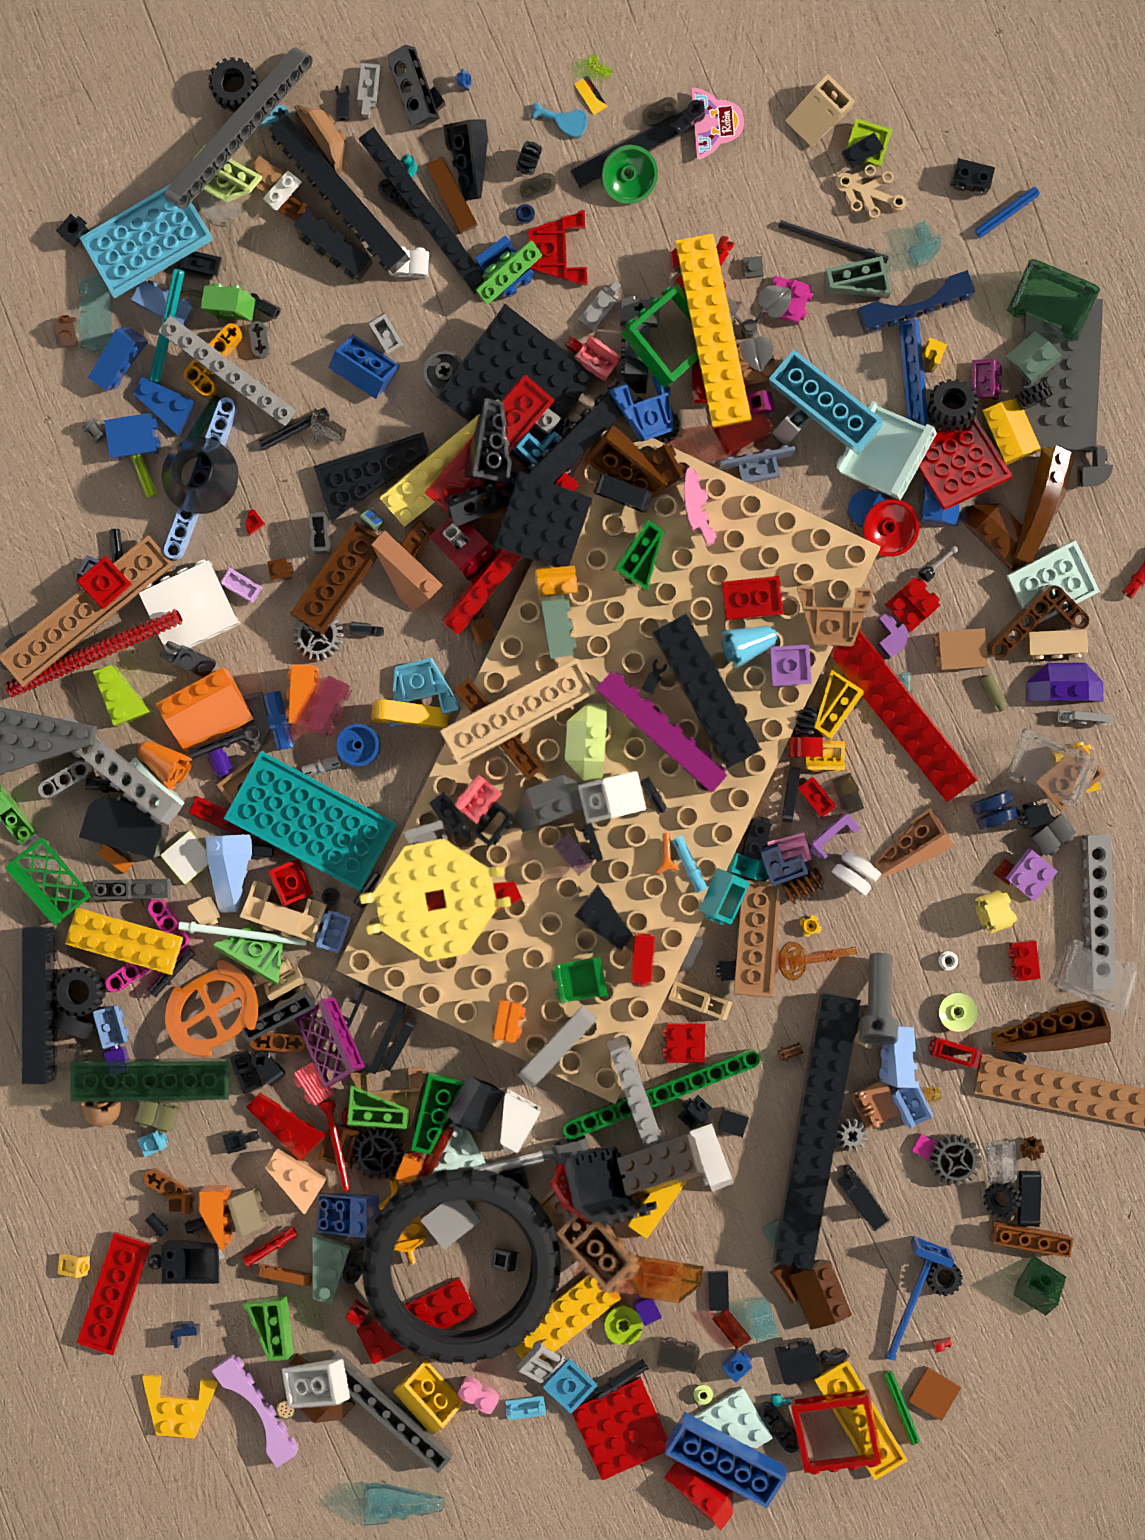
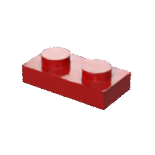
(816, 797)

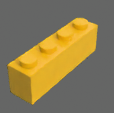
(664, 1198)

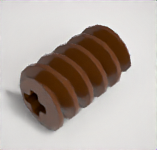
(804, 886)

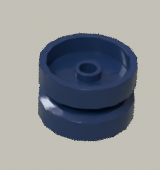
(994, 809)

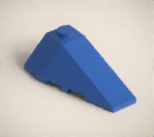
(932, 511)

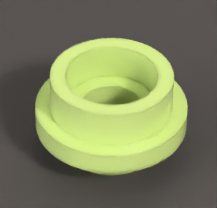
(703, 1388)

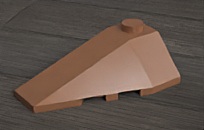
(407, 575)
(921, 842)

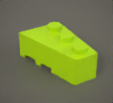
(119, 696)

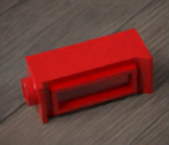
(936, 1045)

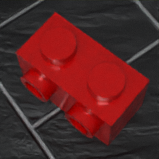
(1024, 960)

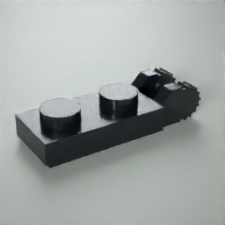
(189, 659)

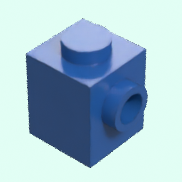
(737, 1365)

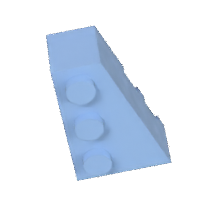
(897, 1060)

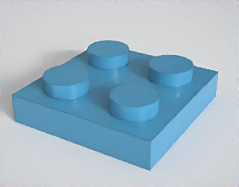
(570, 1385)

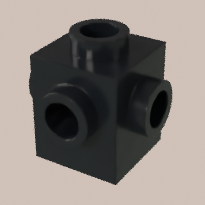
(694, 1112)

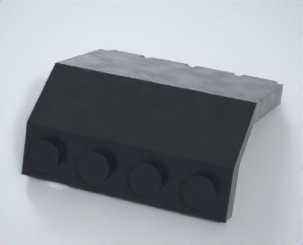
(599, 1188)

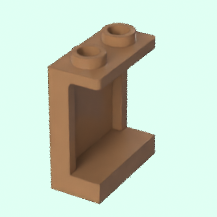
(960, 649)

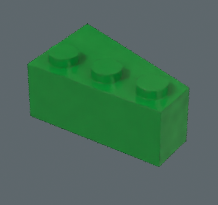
(640, 555)

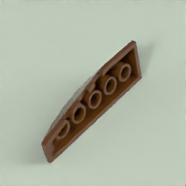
(1044, 500)
(1062, 1029)

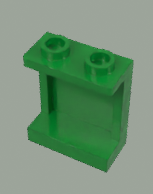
(579, 980)

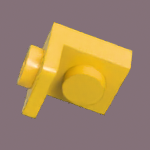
(73, 1265)

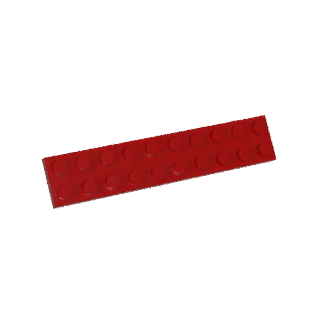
(904, 717)

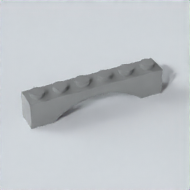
(634, 1091)

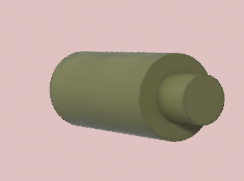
(993, 692)

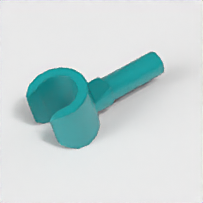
(777, 1400)

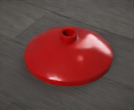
(902, 530)

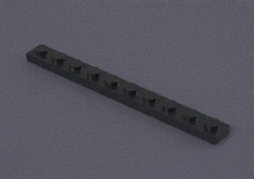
(422, 208)

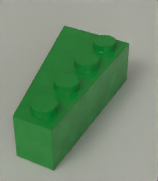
(435, 1103)

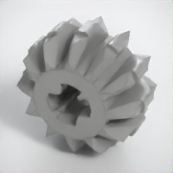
(858, 1135)

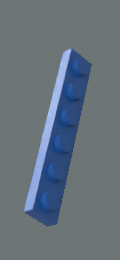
(913, 371)

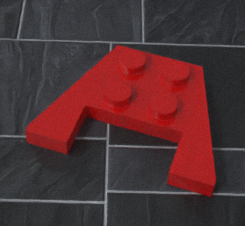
(551, 242)

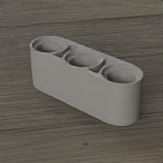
(56, 780)

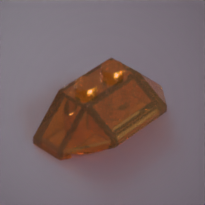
(666, 1279)

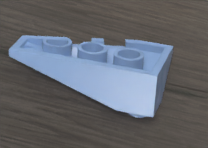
(227, 865)

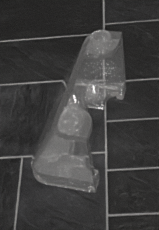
(1052, 767)
(1095, 977)

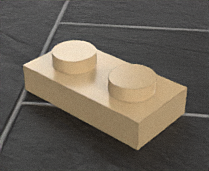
(287, 982)

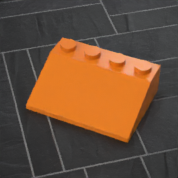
(205, 709)

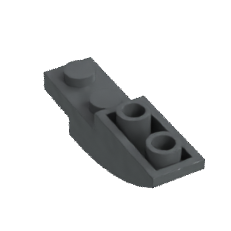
(131, 889)

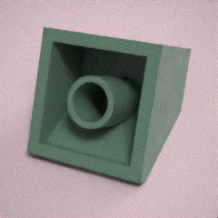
(1033, 357)

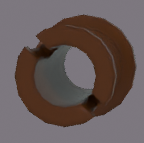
(790, 1051)

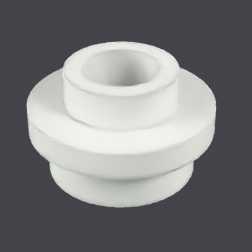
(954, 960)

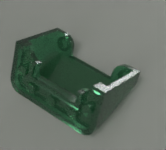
(1054, 298)

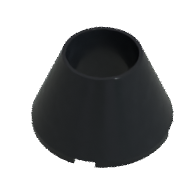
(219, 487)

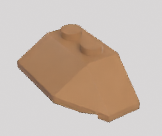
(324, 134)

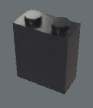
(475, 1104)

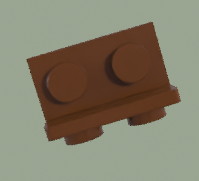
(666, 464)

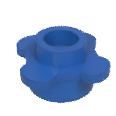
(464, 79)

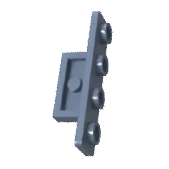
(758, 466)

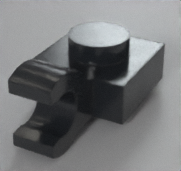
(237, 1140)

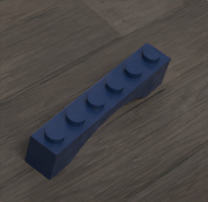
(877, 314)

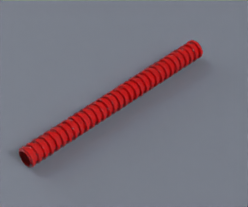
(100, 650)

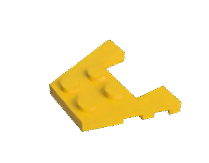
(177, 1414)

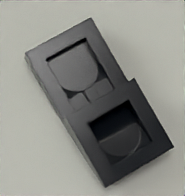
(246, 1072)

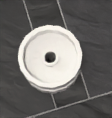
(856, 872)

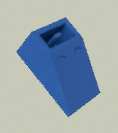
(347, 1213)

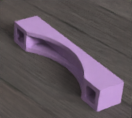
(233, 1376)

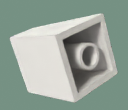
(611, 797)
(517, 1121)

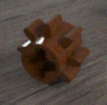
(1032, 1148)

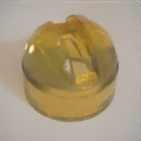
(929, 1094)

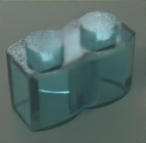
(761, 1319)

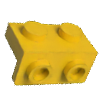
(832, 757)

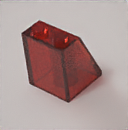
(744, 435)

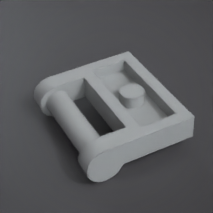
(538, 1368)

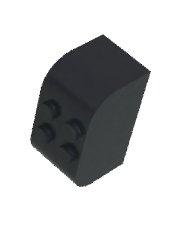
(124, 826)

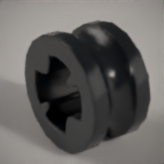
(331, 902)

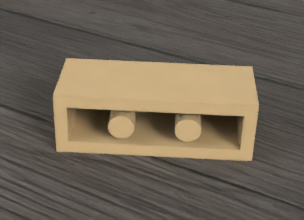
(1056, 644)

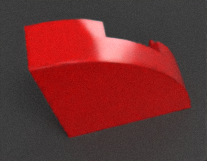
(253, 522)
(939, 1345)

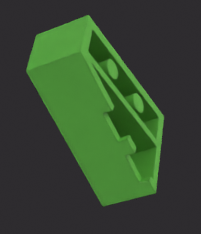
(374, 1111)

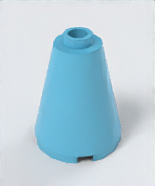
(746, 643)

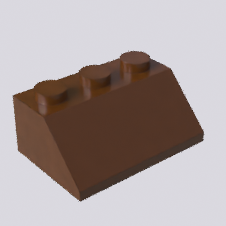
(820, 1295)

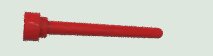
(328, 1109)

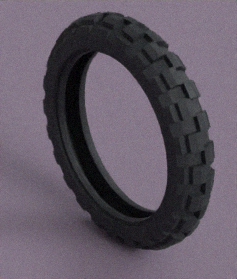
(478, 1343)

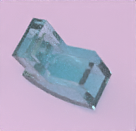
(927, 248)

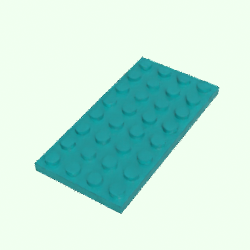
(310, 820)

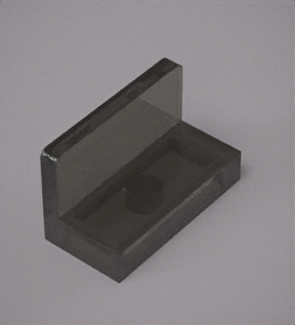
(192, 283)

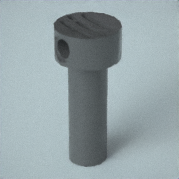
(879, 1004)

